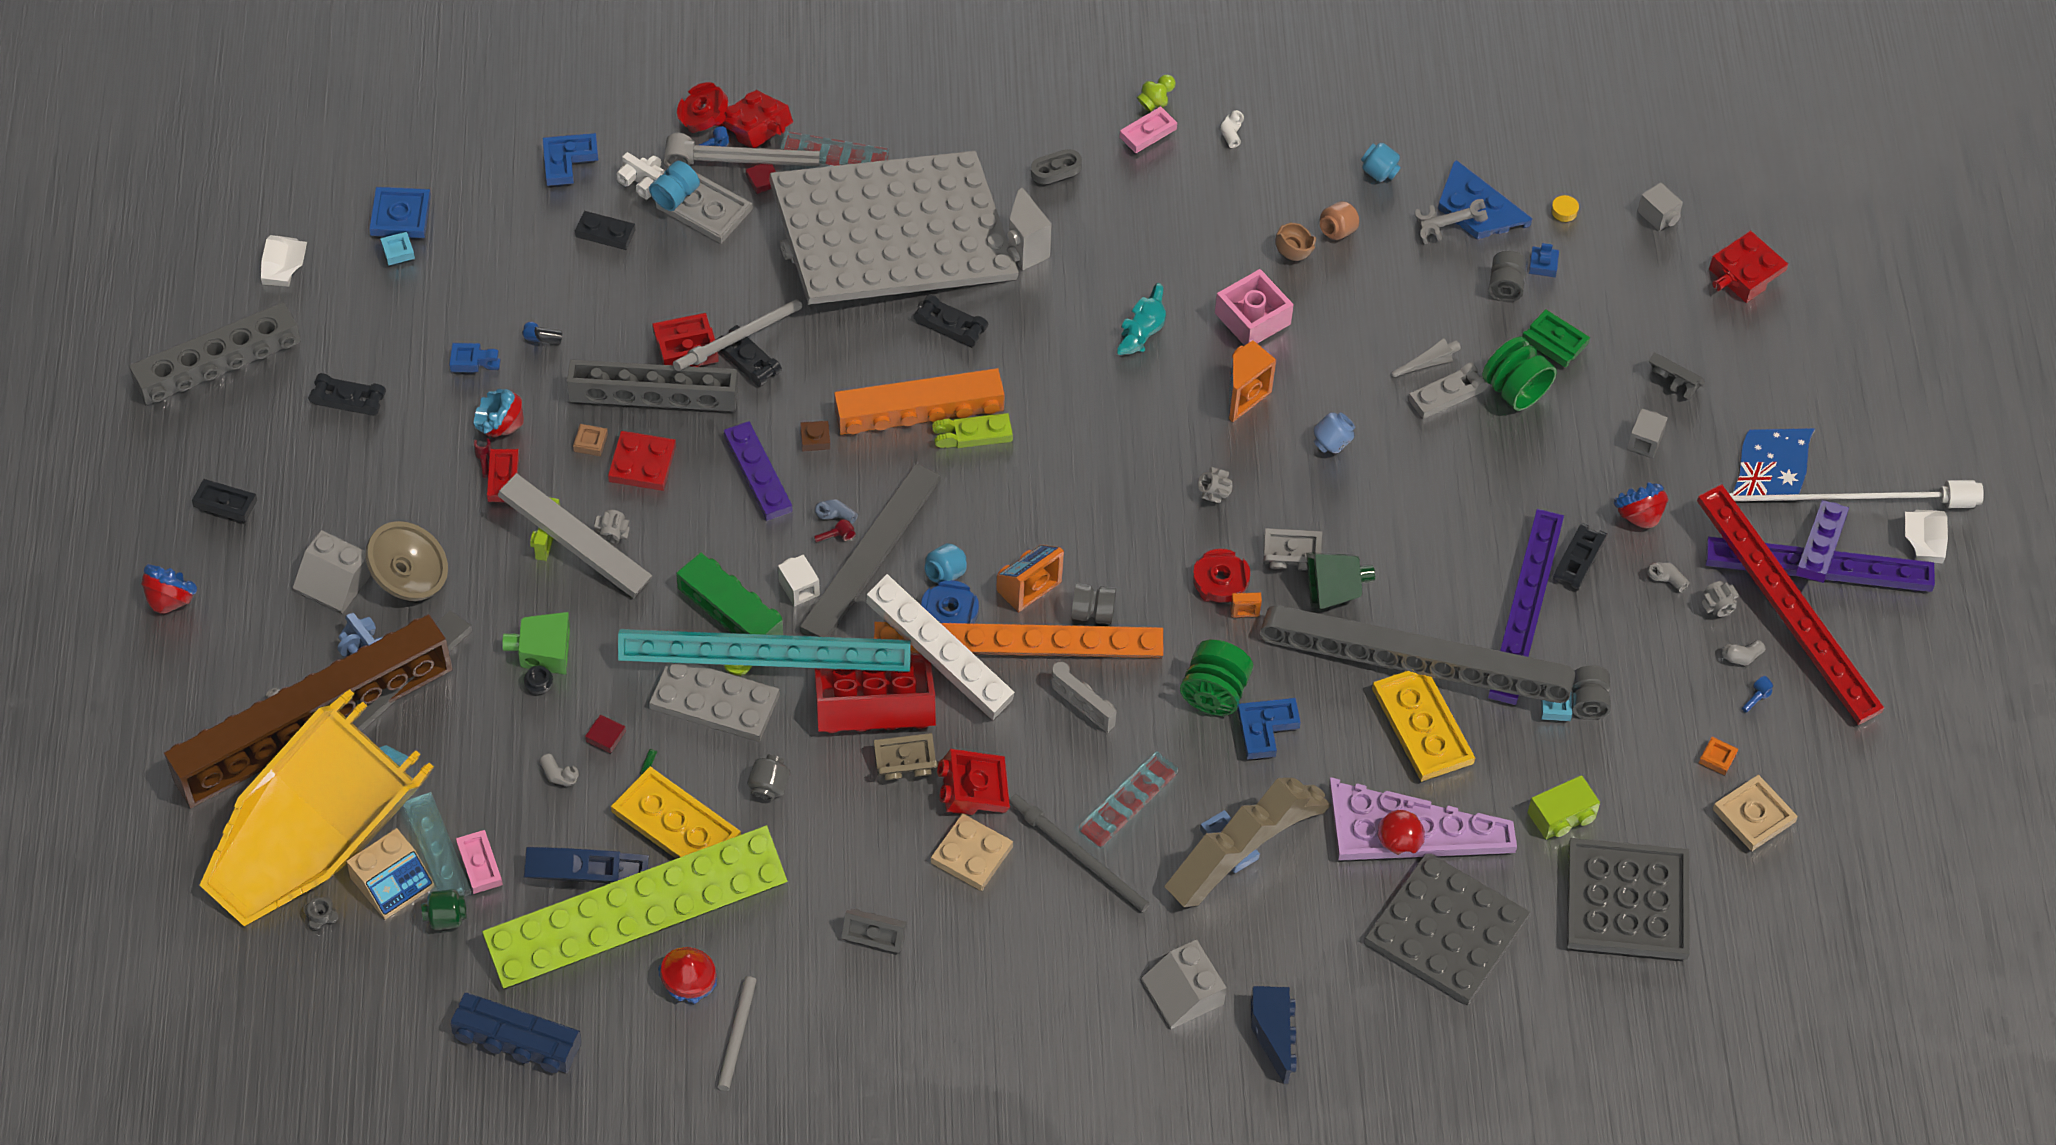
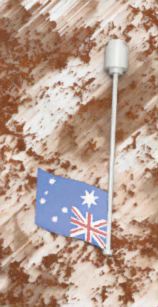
(1776, 467)

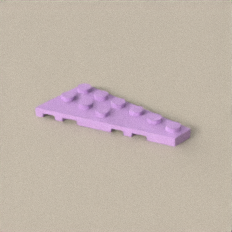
(1446, 829)

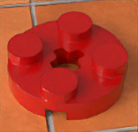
(693, 114)
(1220, 589)

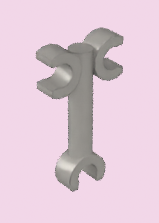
(1431, 223)

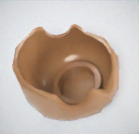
(1294, 241)

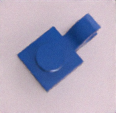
(469, 356)

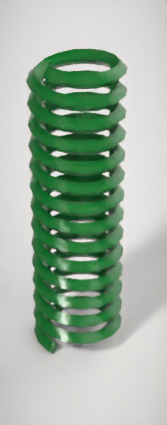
(647, 760)

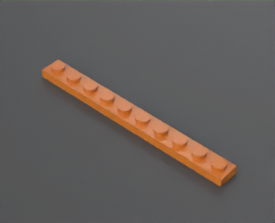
(1049, 639)

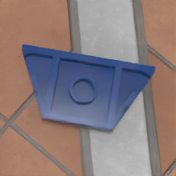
(1464, 188)

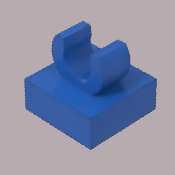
(1544, 260)

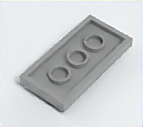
(715, 699)

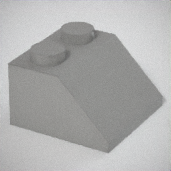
(1028, 232)
(332, 572)
(1185, 985)

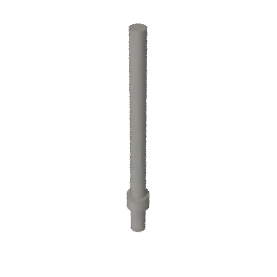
(699, 354)

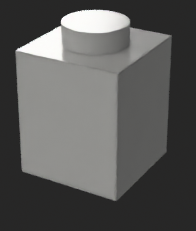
(1660, 207)
(1647, 433)

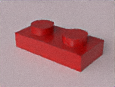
(502, 467)

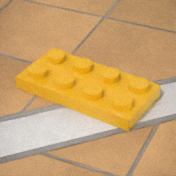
(1423, 724)
(671, 816)

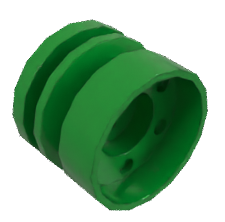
(1519, 373)
(1216, 677)

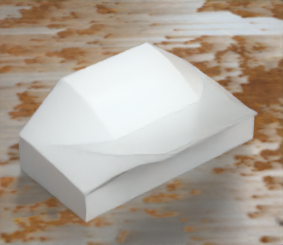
(281, 260)
(1928, 534)

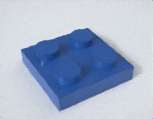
(400, 212)

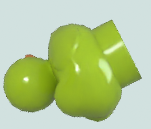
(1155, 94)

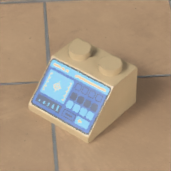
(390, 874)

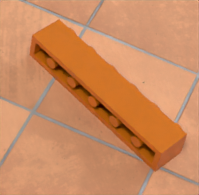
(919, 401)

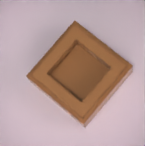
(590, 440)

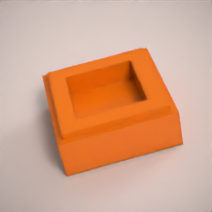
(1245, 605)
(1718, 756)

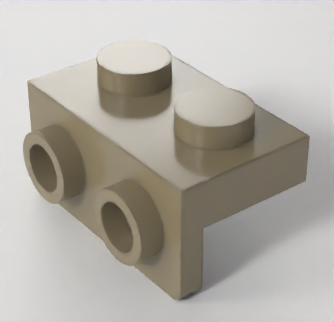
(905, 755)

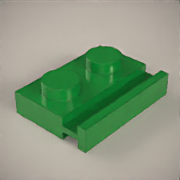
(1556, 338)

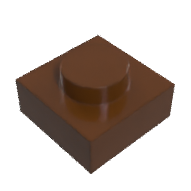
(815, 435)

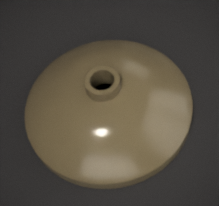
(414, 553)

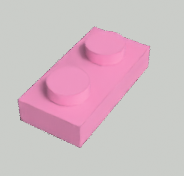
(1148, 129)
(479, 861)

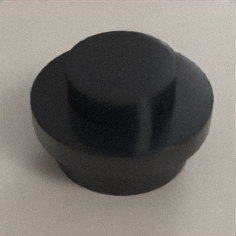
(538, 680)

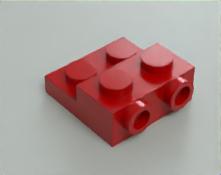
(973, 782)

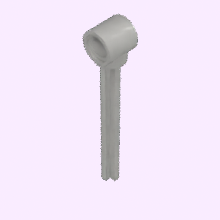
(682, 148)

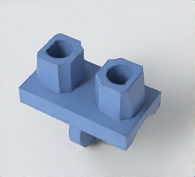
(356, 634)

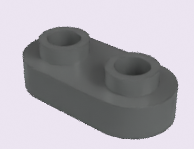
(1053, 166)

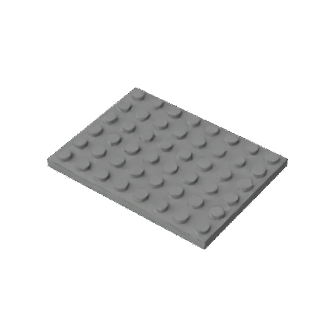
(892, 227)

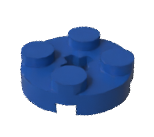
(951, 592)

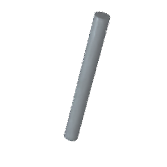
(737, 1033)

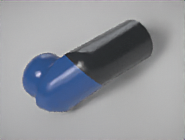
(534, 333)

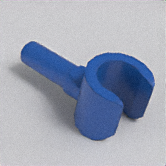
(720, 138)
(1764, 690)

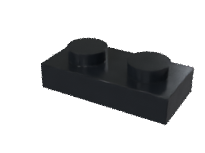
(605, 230)
(224, 500)

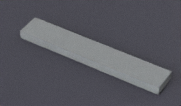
(574, 535)

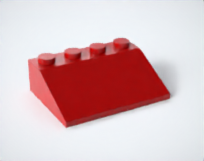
(875, 698)

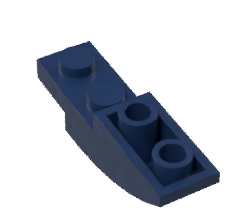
(582, 864)

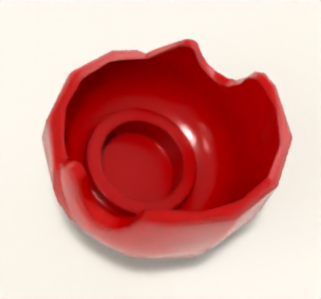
(1401, 832)

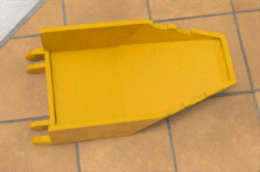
(307, 814)

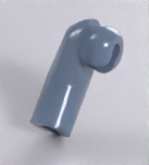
(835, 509)

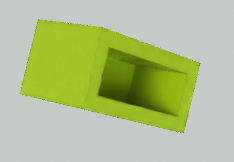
(1564, 808)

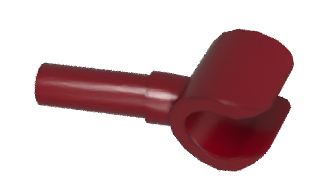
(483, 454)
(842, 528)

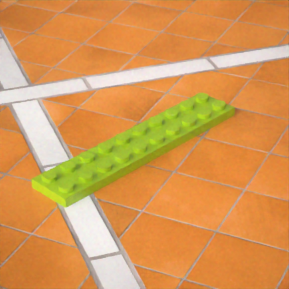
(634, 907)

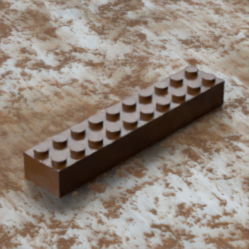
(252, 738)

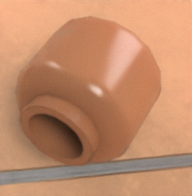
(1339, 220)

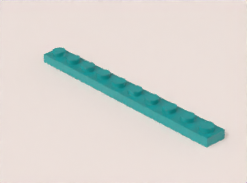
(764, 650)

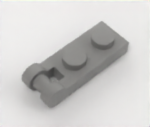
(1447, 391)
(1083, 697)

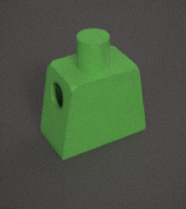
(542, 642)

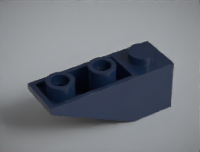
(1271, 1025)

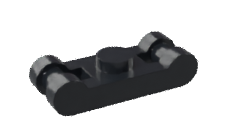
(950, 321)
(749, 358)
(347, 395)
(1580, 555)

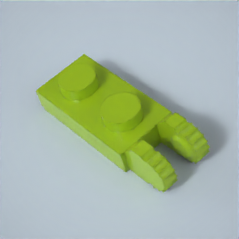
(973, 431)

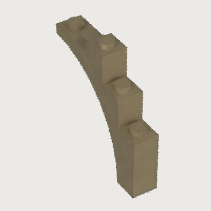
(1250, 827)

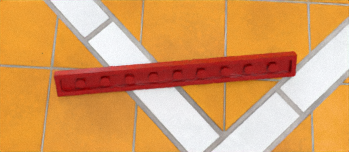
(1790, 604)

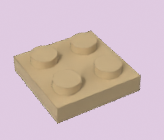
(1755, 812)
(972, 852)

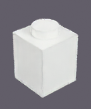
(798, 580)

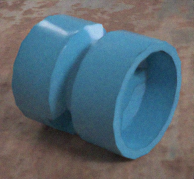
(674, 185)

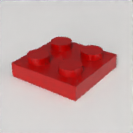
(642, 460)

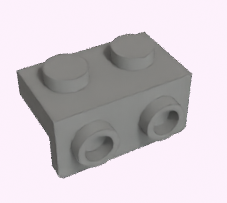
(1290, 547)

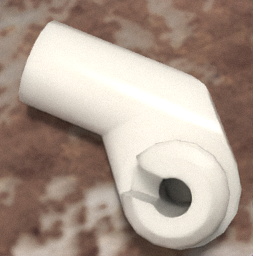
(1230, 127)

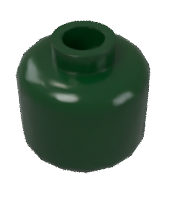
(444, 909)

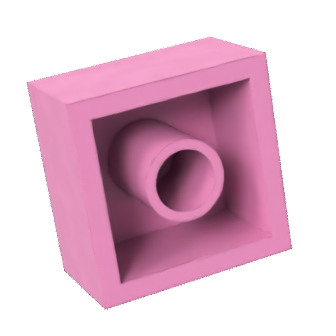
(1254, 308)

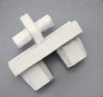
(641, 171)

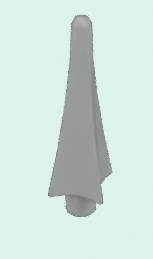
(1437, 354)

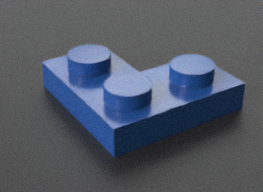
(565, 150)
(1261, 719)

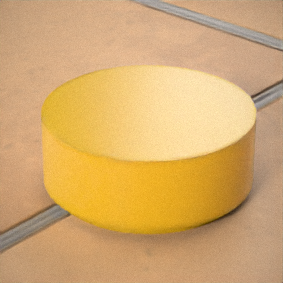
(1565, 208)

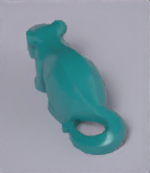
(1148, 320)

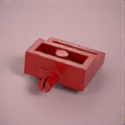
(757, 118)
(1746, 266)
(682, 334)

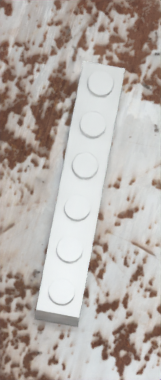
(940, 647)

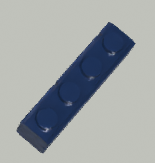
(515, 1033)

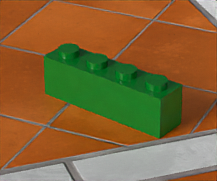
(727, 599)

